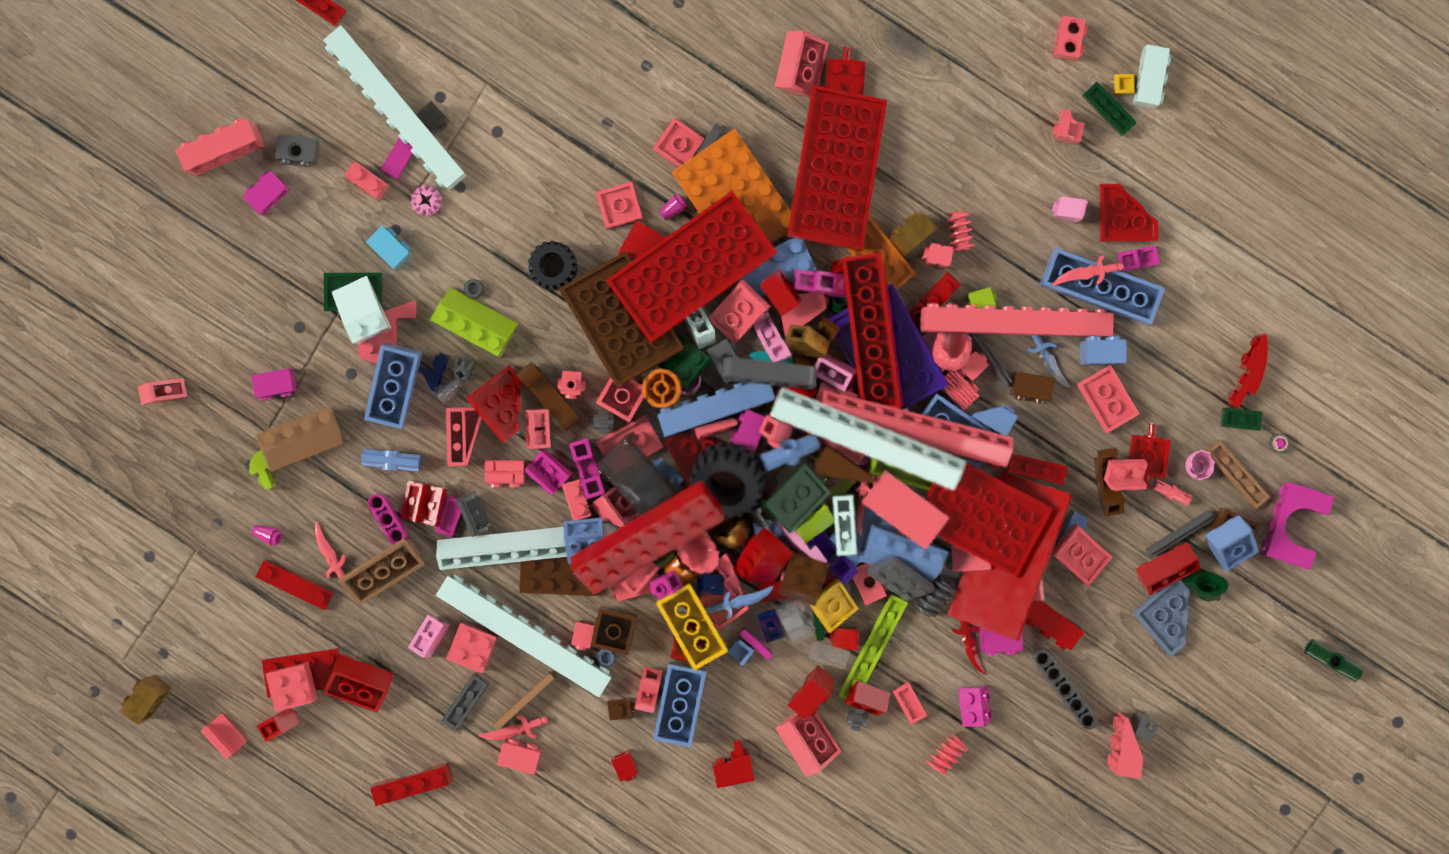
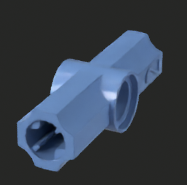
(789, 452)
(391, 460)

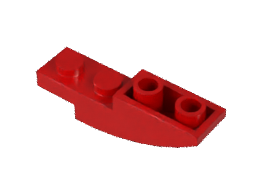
(936, 295)
(1254, 364)

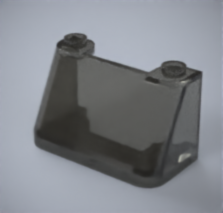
(636, 475)

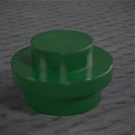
(838, 304)

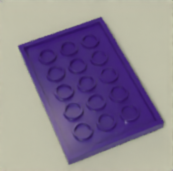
(916, 363)

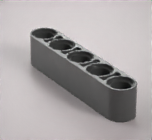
(769, 373)
(1072, 693)

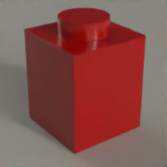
(625, 766)

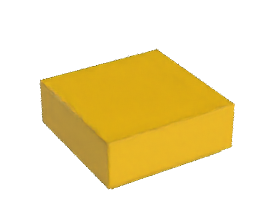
(1124, 84)

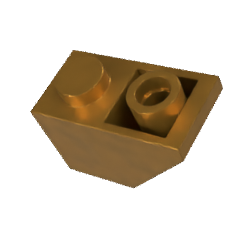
(806, 342)

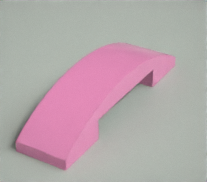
(771, 339)
(799, 545)

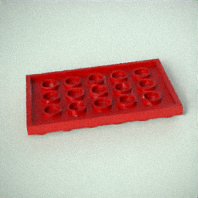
(989, 518)

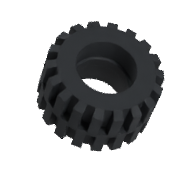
(545, 250)

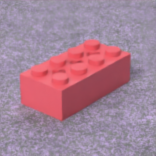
(220, 147)

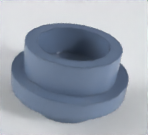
(606, 658)

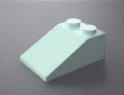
(360, 310)

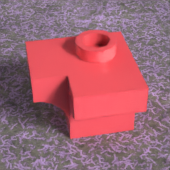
(1068, 129)
(776, 430)

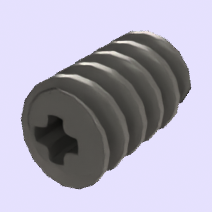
(936, 598)

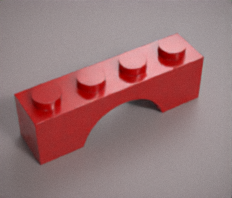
(414, 784)

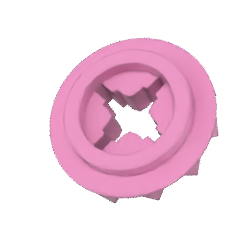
(435, 200)

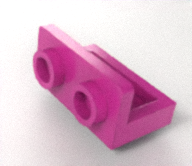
(547, 472)
(975, 706)

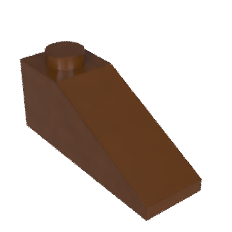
(836, 466)

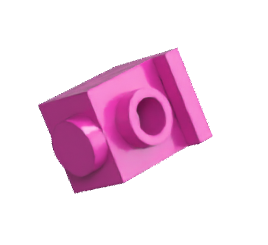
(661, 586)

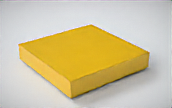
(834, 605)

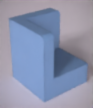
(741, 651)

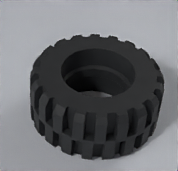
(738, 461)

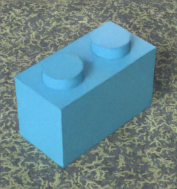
(389, 247)

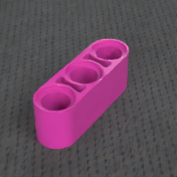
(379, 514)

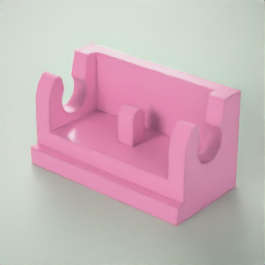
(428, 636)

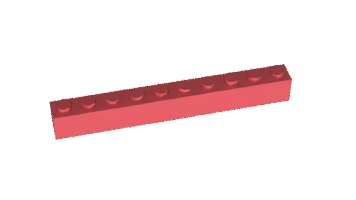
(1016, 321)
(930, 431)

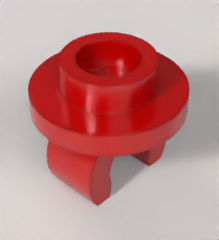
(837, 267)

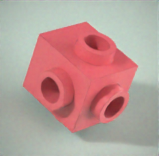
(571, 376)

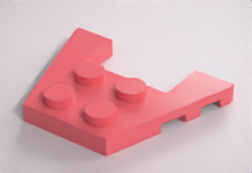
(370, 348)
(732, 584)

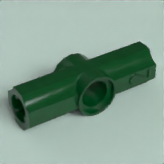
(1342, 666)

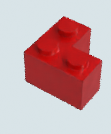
(812, 693)

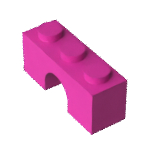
(587, 468)

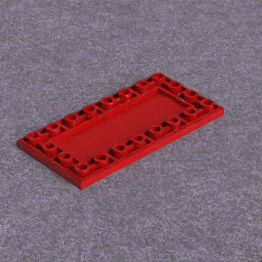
(998, 599)

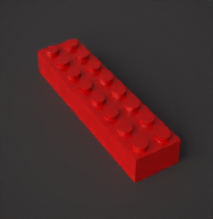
(872, 329)
(647, 538)

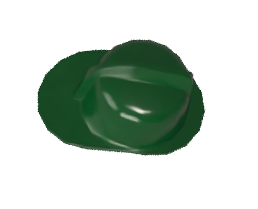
(1206, 584)

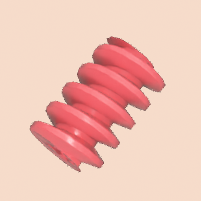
(960, 231)
(948, 754)

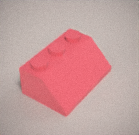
(801, 63)
(808, 742)

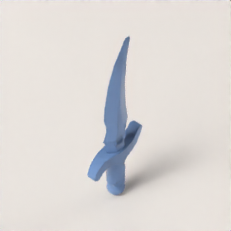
(739, 601)

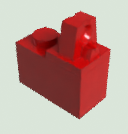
(733, 770)

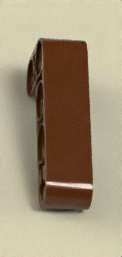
(548, 396)

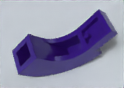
(838, 563)

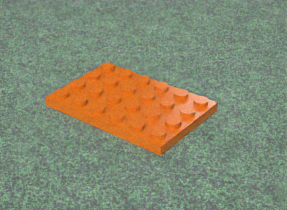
(730, 167)

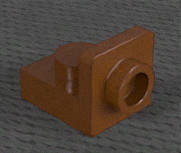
(621, 708)

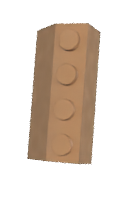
(299, 439)
(382, 571)

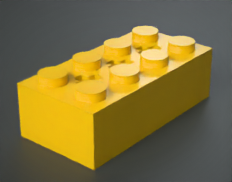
(687, 637)

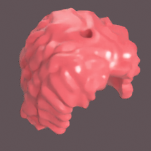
(952, 350)
(699, 554)

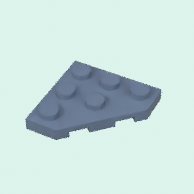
(1166, 616)

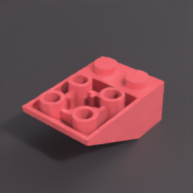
(1125, 756)

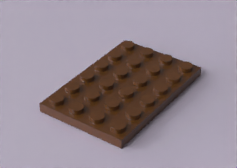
(610, 326)

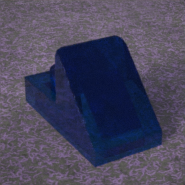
(434, 377)
(710, 584)
(770, 625)

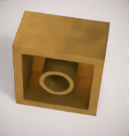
(909, 236)
(145, 699)

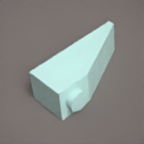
(700, 329)
(845, 524)

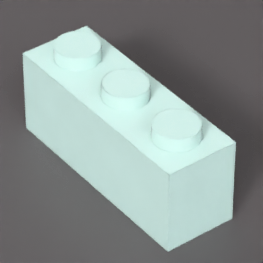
(1152, 76)

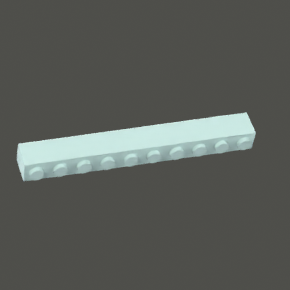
(394, 107)
(868, 438)
(505, 547)
(524, 635)

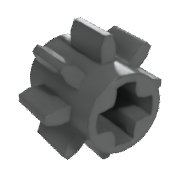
(464, 368)
(604, 421)
(857, 719)

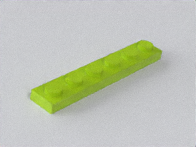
(875, 643)

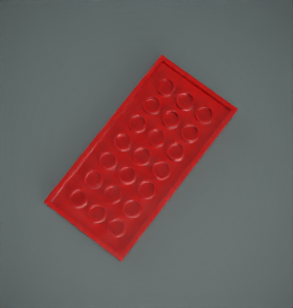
(837, 168)
(691, 266)

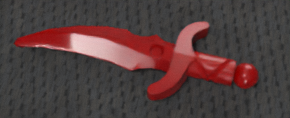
(970, 644)

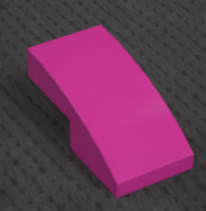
(1139, 258)

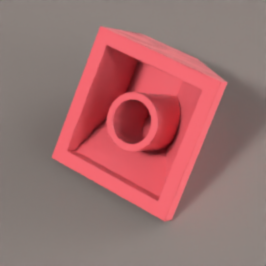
(614, 508)

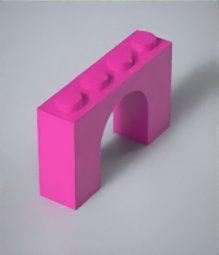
(1291, 499)

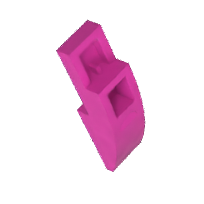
(820, 282)

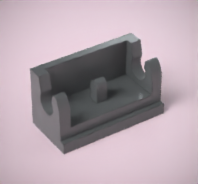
(473, 513)
(1140, 724)

